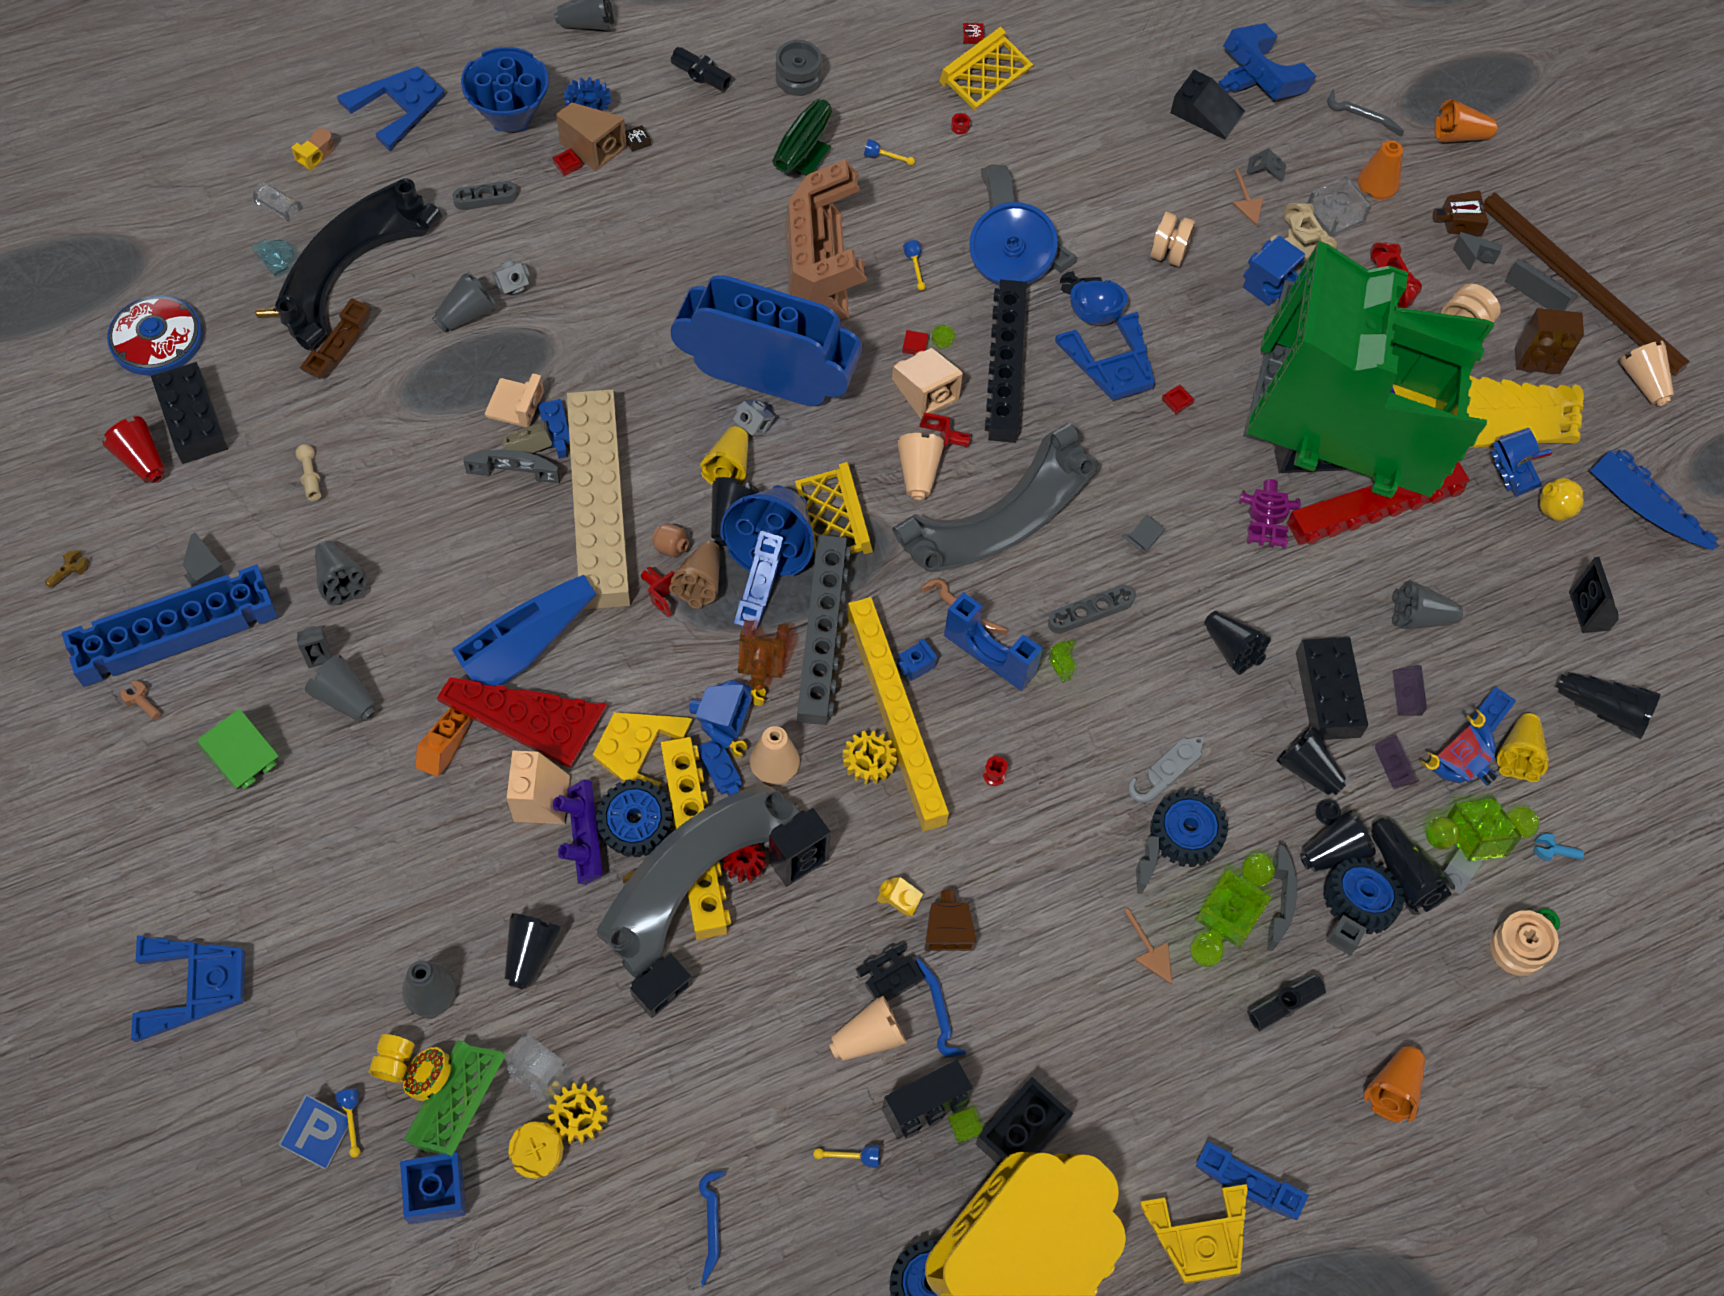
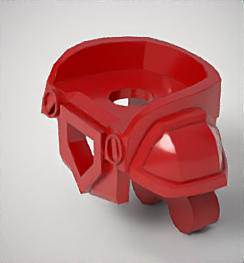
(1389, 255)

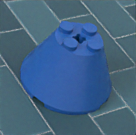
(505, 87)
(776, 512)

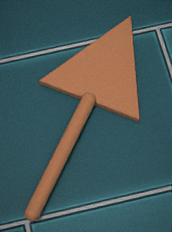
(1249, 207)
(1156, 959)

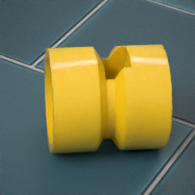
(392, 1054)

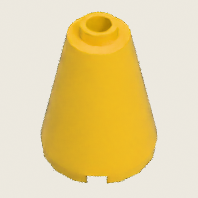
(727, 457)

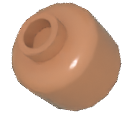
(670, 540)

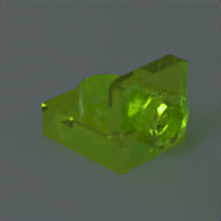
(1061, 661)

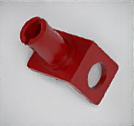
(948, 435)
(658, 588)

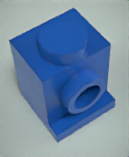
(916, 668)

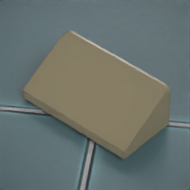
(528, 439)

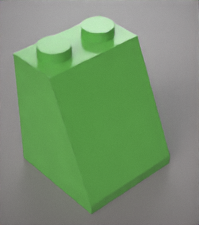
(237, 750)

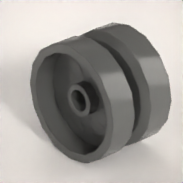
(798, 67)

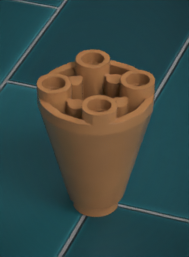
(698, 576)

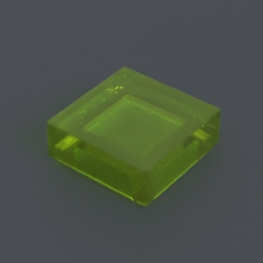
(965, 1125)

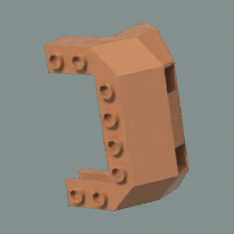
(815, 241)

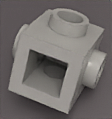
(503, 277)
(753, 417)

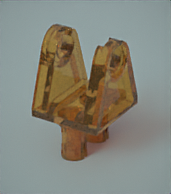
(761, 655)

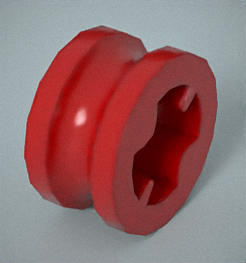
(960, 118)

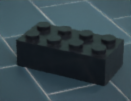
(189, 412)
(1331, 688)

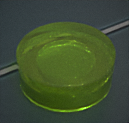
(943, 336)

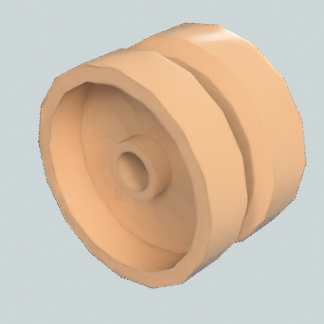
(1170, 238)
(1473, 302)
(1524, 943)

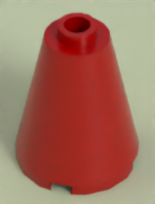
(135, 448)

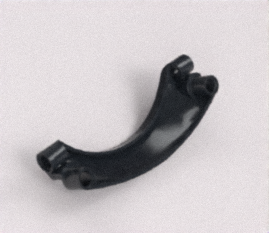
(375, 220)

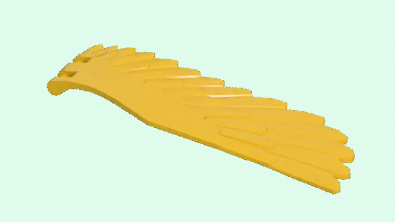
(1518, 407)

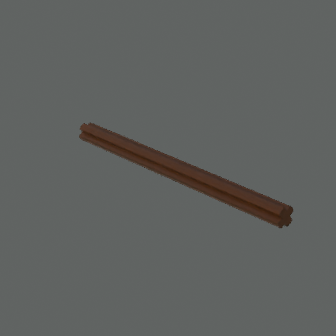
(1580, 279)

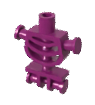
(1268, 509)

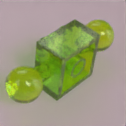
(1482, 829)
(1229, 923)

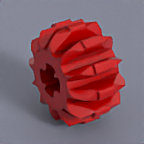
(737, 868)

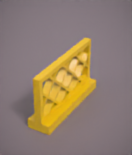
(972, 59)
(850, 502)

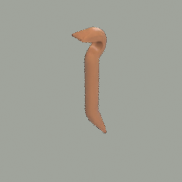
(950, 599)

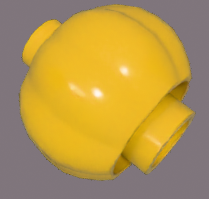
(1561, 499)

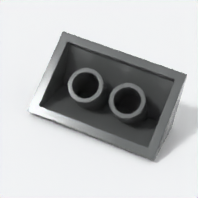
(1540, 286)

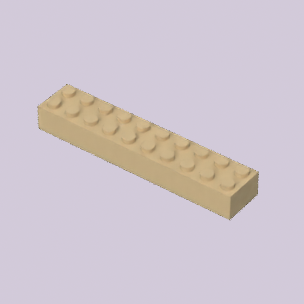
(598, 497)

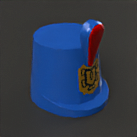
(1520, 447)

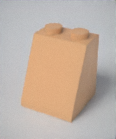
(928, 381)
(534, 786)

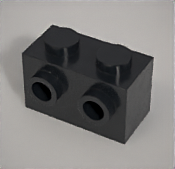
(660, 985)

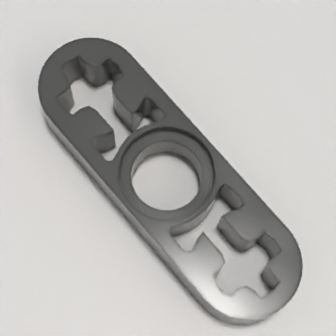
(492, 200)

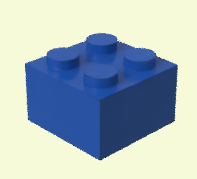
(432, 1188)

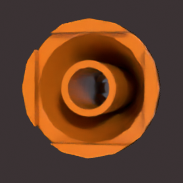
(1463, 123)
(1383, 171)
(1398, 1086)

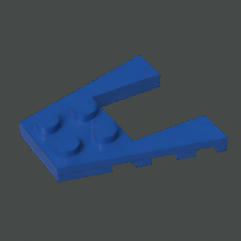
(409, 89)
(1118, 374)
(212, 984)

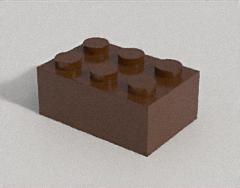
(1549, 341)

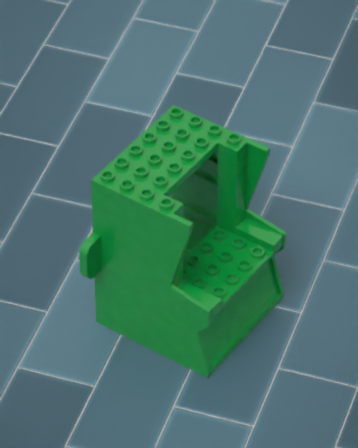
(1338, 378)

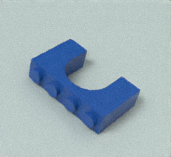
(1279, 81)
(965, 629)

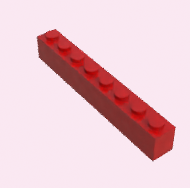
(1364, 507)

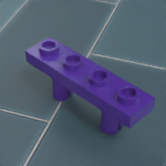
(584, 831)

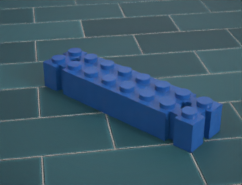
(169, 625)

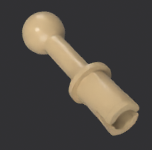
(309, 479)

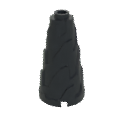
(1613, 702)
(1418, 876)

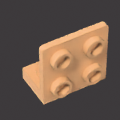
(515, 401)

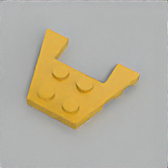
(630, 740)
(1203, 1248)

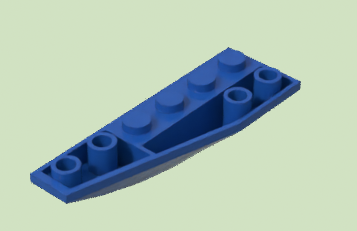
(1648, 498)
(522, 634)

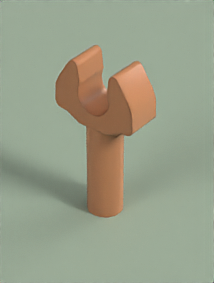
(139, 698)

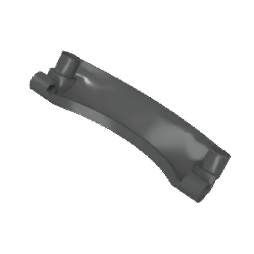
(1046, 487)
(646, 904)

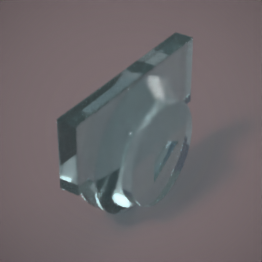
(274, 254)

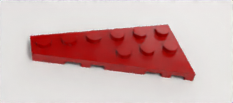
(533, 718)

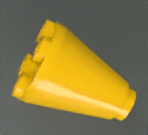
(1524, 750)

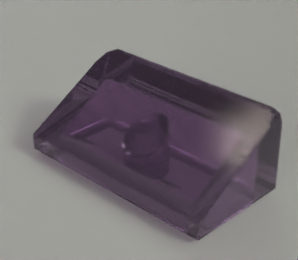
(1410, 691)
(1396, 762)

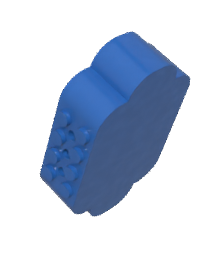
(766, 340)

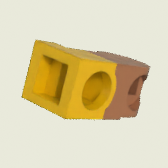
(314, 149)

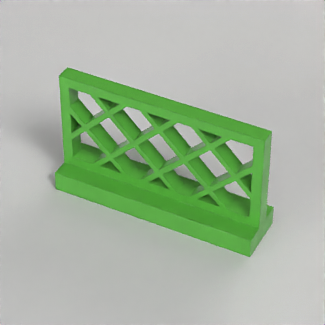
(428, 1127)

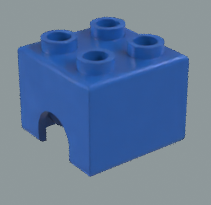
(1271, 269)

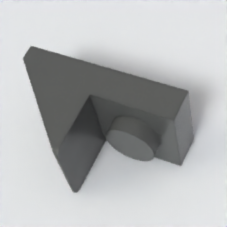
(1472, 248)

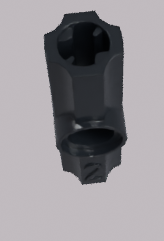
(701, 68)
(1273, 1008)

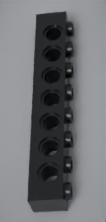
(1009, 346)

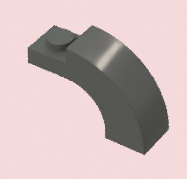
(998, 184)
(1346, 935)

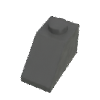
(200, 563)
(314, 646)

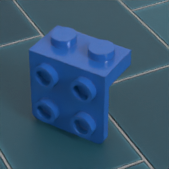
(1522, 480)

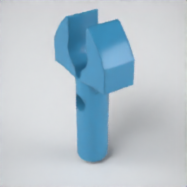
(1554, 848)

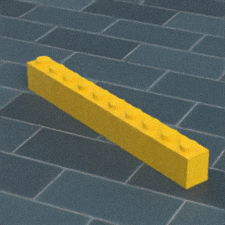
(897, 715)

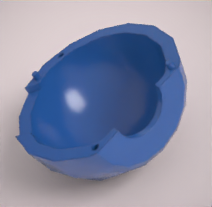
(1098, 301)

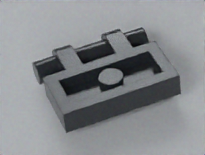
(894, 980)

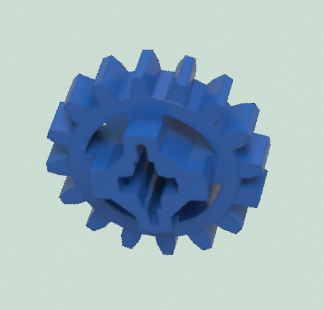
(588, 94)

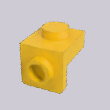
(900, 895)

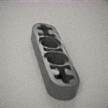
(1091, 609)

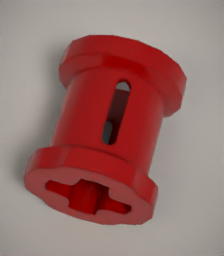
(991, 777)

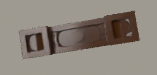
(339, 342)

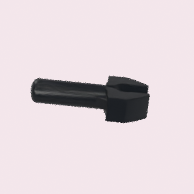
(1069, 277)

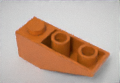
(441, 742)

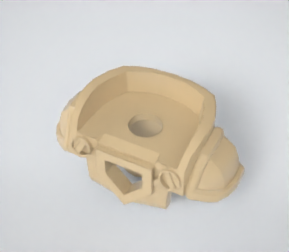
(1304, 229)

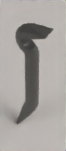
(1345, 105)

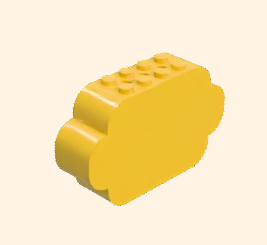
(1033, 1231)

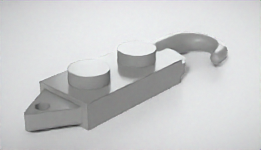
(1169, 768)

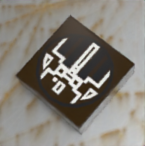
(637, 138)

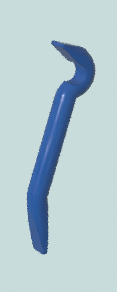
(941, 1012)
(712, 1222)

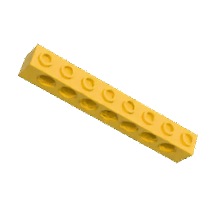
(682, 752)

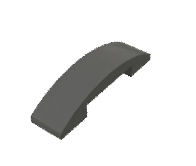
(482, 462)
(1285, 871)

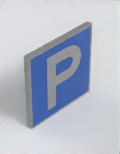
(314, 1132)

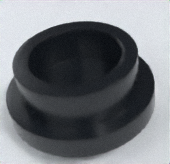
(1327, 812)

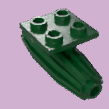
(800, 145)

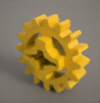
(877, 750)
(580, 1102)

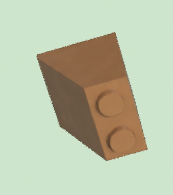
(591, 134)

